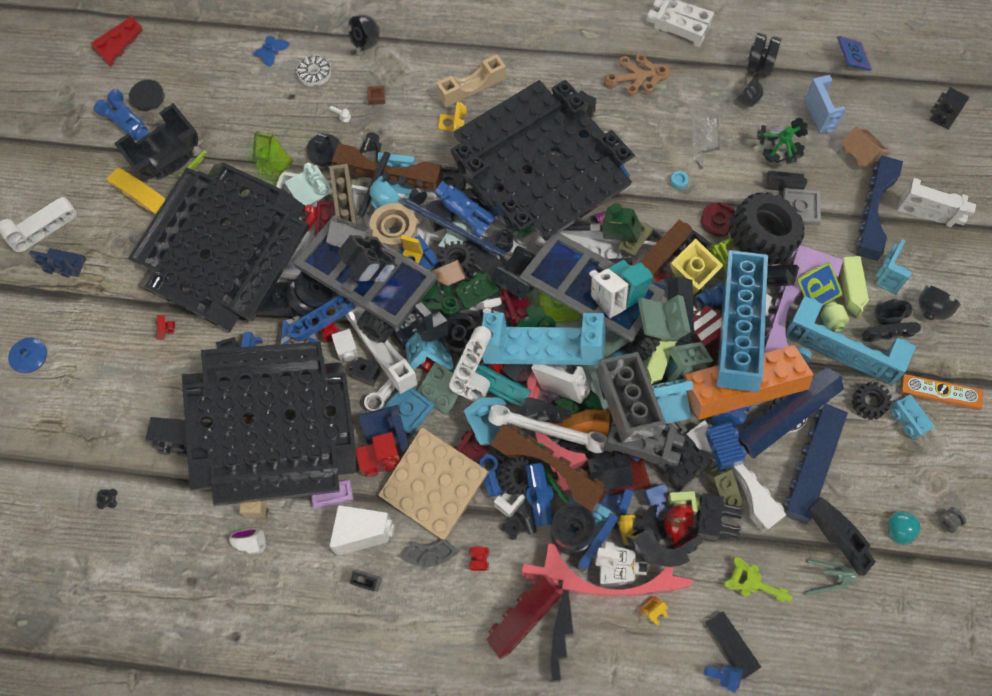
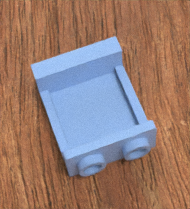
(820, 106)

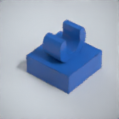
(250, 340)

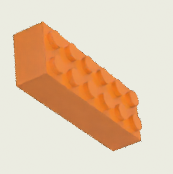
(783, 375)

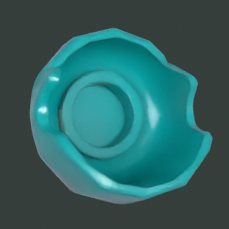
(903, 527)

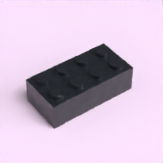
(169, 435)

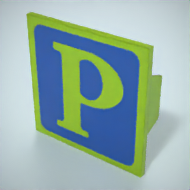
(820, 284)

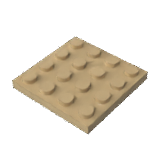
(433, 483)

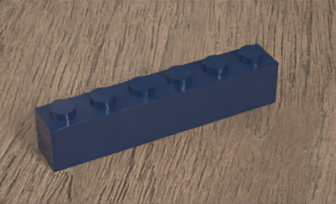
(815, 462)

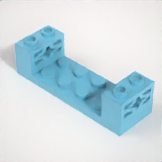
(545, 344)
(883, 367)

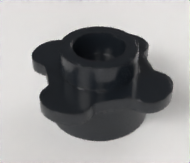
(101, 498)
(507, 527)

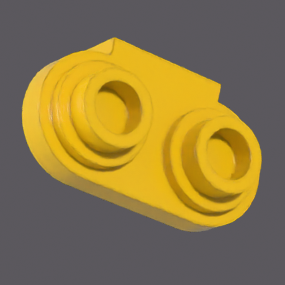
(461, 111)

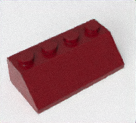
(524, 616)

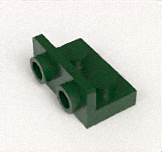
(476, 290)

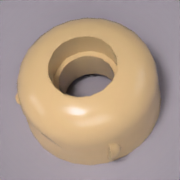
(393, 215)

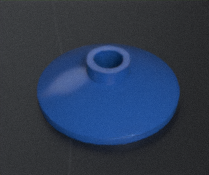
(32, 360)

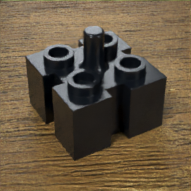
(366, 258)
(690, 463)

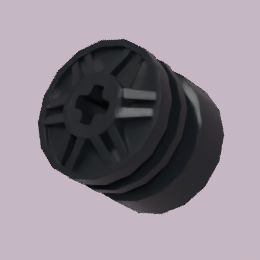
(576, 518)

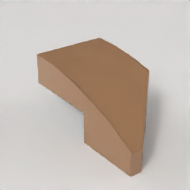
(449, 273)

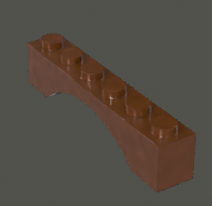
(422, 175)
(583, 489)

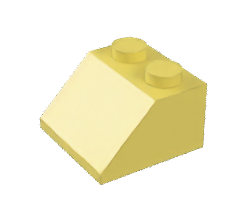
(695, 264)

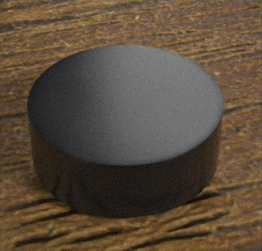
(418, 196)

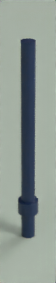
(488, 245)

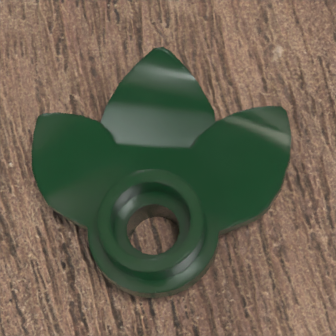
(536, 318)

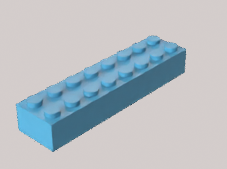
(743, 322)

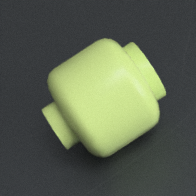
(834, 317)

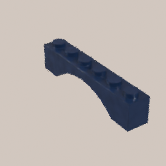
(872, 237)

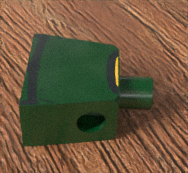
(621, 224)

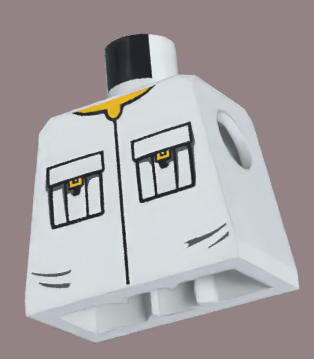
(608, 291)
(625, 570)

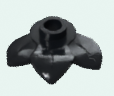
(650, 520)

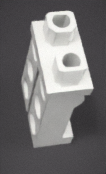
(681, 19)
(935, 205)

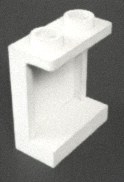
(566, 385)

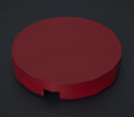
(716, 218)

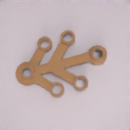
(638, 74)

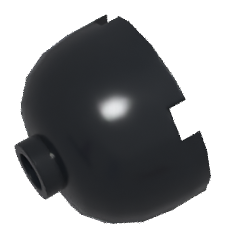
(363, 31)
(937, 304)
(460, 331)

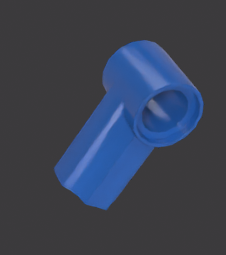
(491, 479)

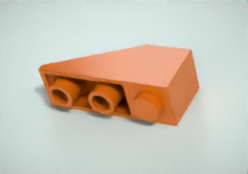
(588, 421)

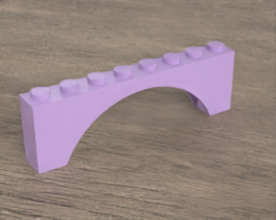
(806, 260)

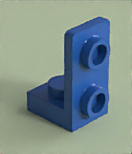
(618, 503)

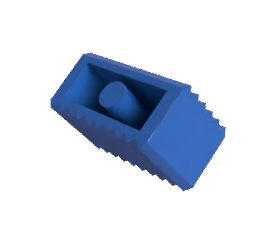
(725, 445)

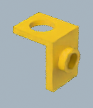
(412, 248)

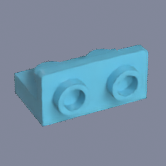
(911, 417)

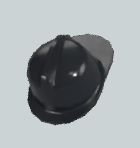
(752, 92)

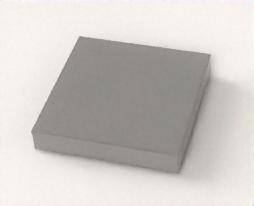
(807, 204)

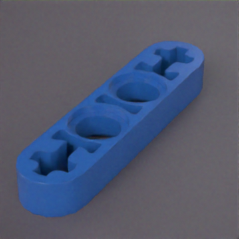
(324, 319)

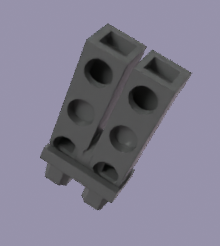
(653, 449)

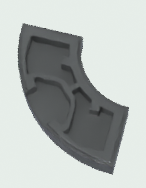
(429, 555)

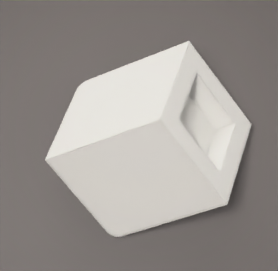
(509, 504)

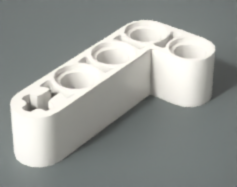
(37, 226)
(465, 380)

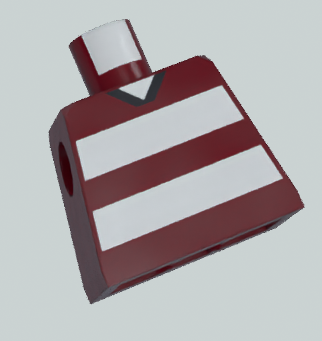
(706, 326)

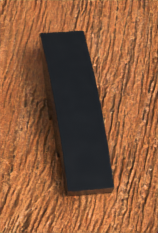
(562, 629)

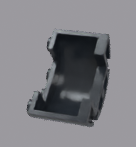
(164, 148)

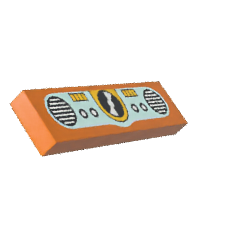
(942, 392)

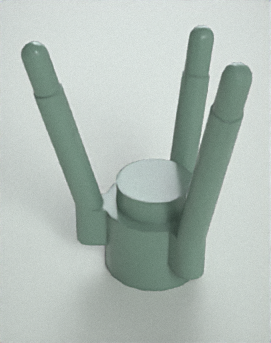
(842, 574)

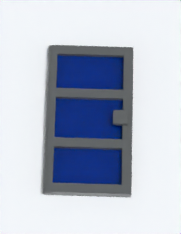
(562, 273)
(387, 300)

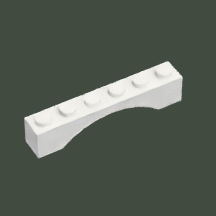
(389, 359)
(762, 507)

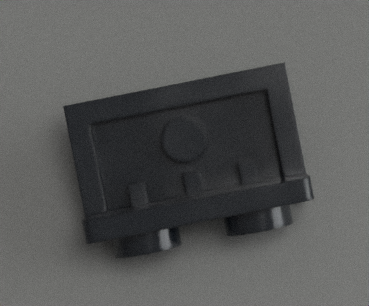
(545, 411)

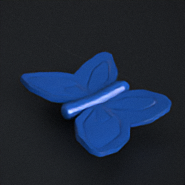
(271, 46)

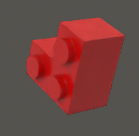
(378, 456)

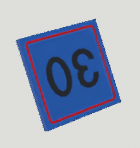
(854, 53)

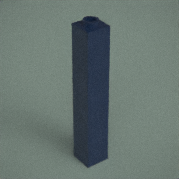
(790, 412)

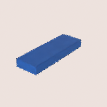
(599, 540)

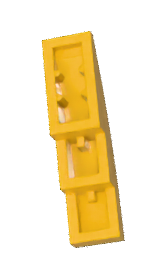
(136, 190)

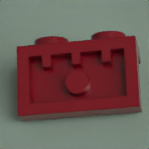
(515, 306)
(471, 447)

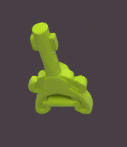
(753, 582)

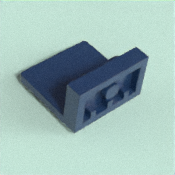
(59, 262)
(383, 422)

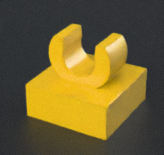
(653, 609)

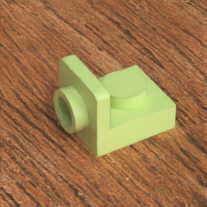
(684, 498)

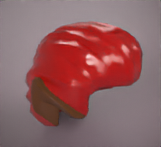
(677, 521)

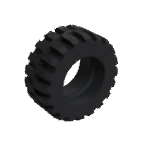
(775, 214)

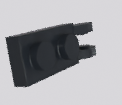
(892, 331)

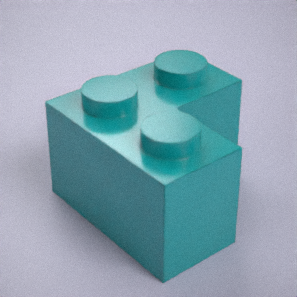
(637, 278)

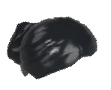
(892, 311)

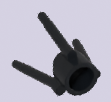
(371, 143)

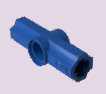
(539, 494)

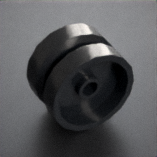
(764, 54)
(308, 294)

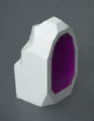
(248, 540)

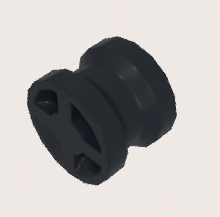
(506, 237)

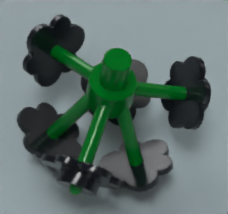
(780, 136)

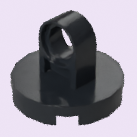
(322, 149)

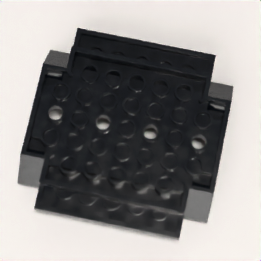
(520, 137)
(243, 256)
(272, 454)

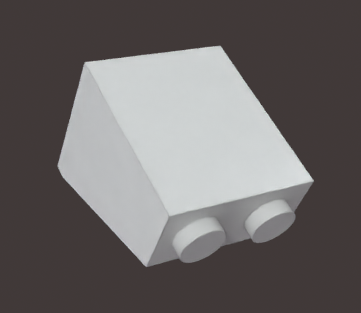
(359, 529)

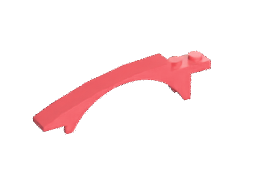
(576, 459)
(561, 573)

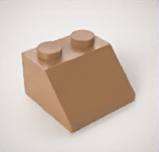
(864, 146)

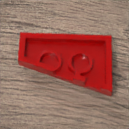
(114, 41)

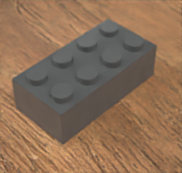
(630, 397)

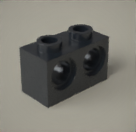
(948, 108)

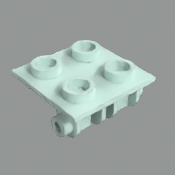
(309, 185)

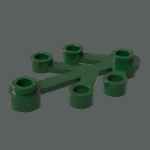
(442, 302)

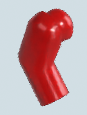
(312, 214)

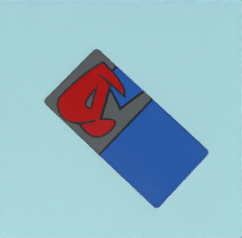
(661, 279)

